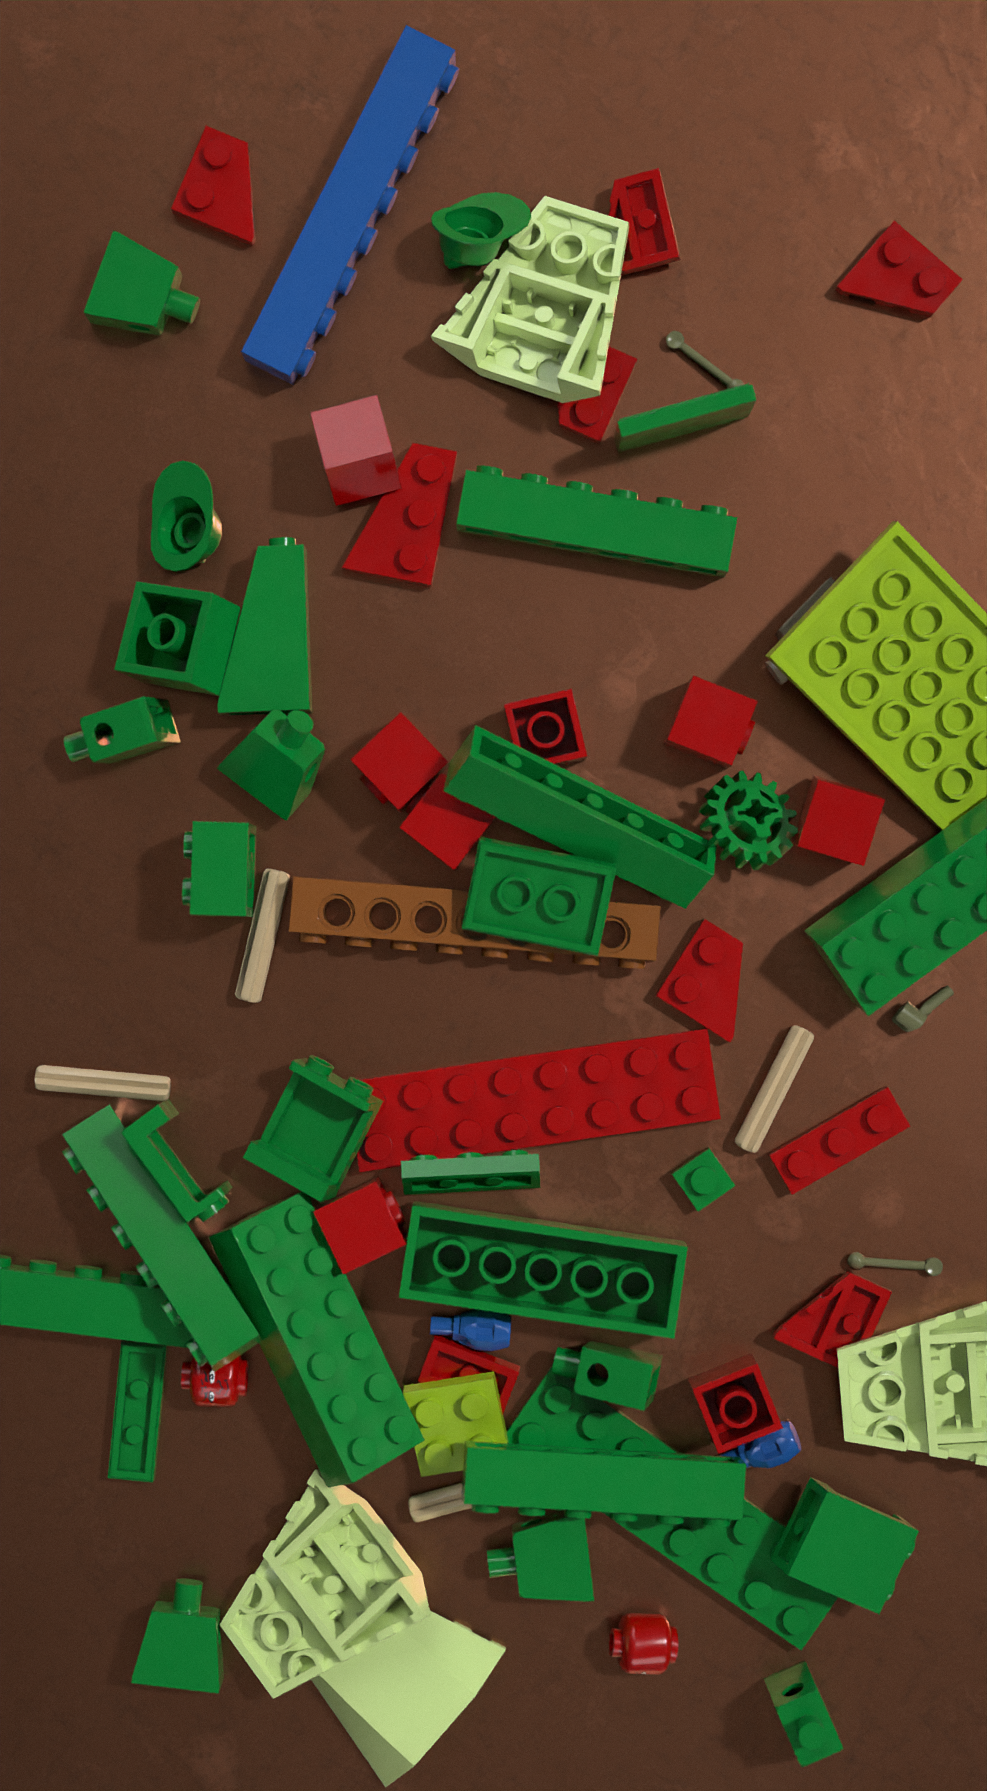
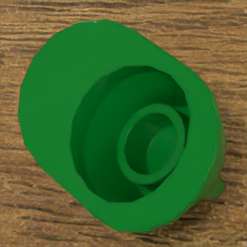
(478, 226)
(183, 517)

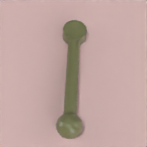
(676, 342)
(932, 1265)

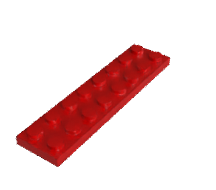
(542, 1099)

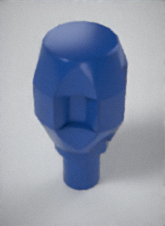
(475, 1329)
(769, 1449)

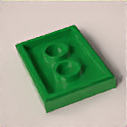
(684, 417)
(539, 896)

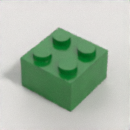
(177, 638)
(220, 869)

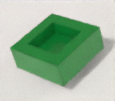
(703, 1179)

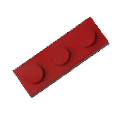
(839, 1140)

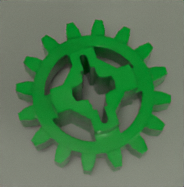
(748, 820)

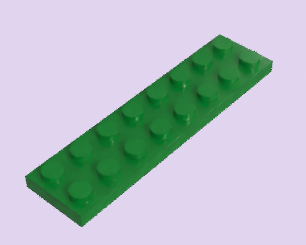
(726, 1559)

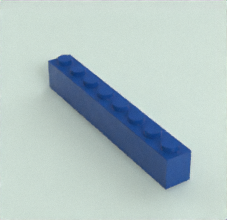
(350, 206)

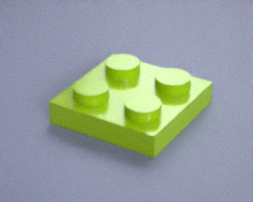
(454, 1413)

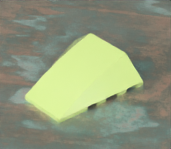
(544, 305)
(920, 1387)
(324, 1590)
(408, 1690)

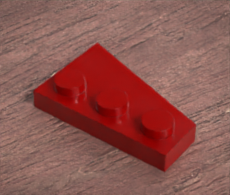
(408, 522)

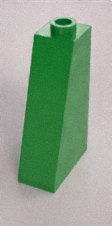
(272, 638)

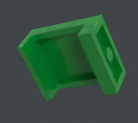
(315, 1129)
(167, 1167)
(844, 1546)

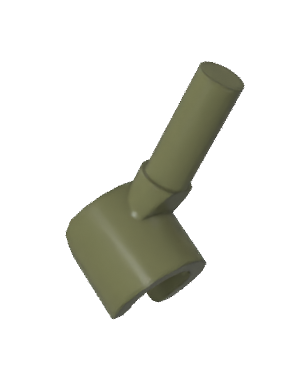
(912, 1018)

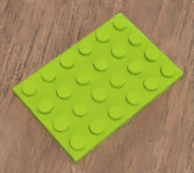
(900, 672)

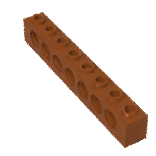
(313, 895)

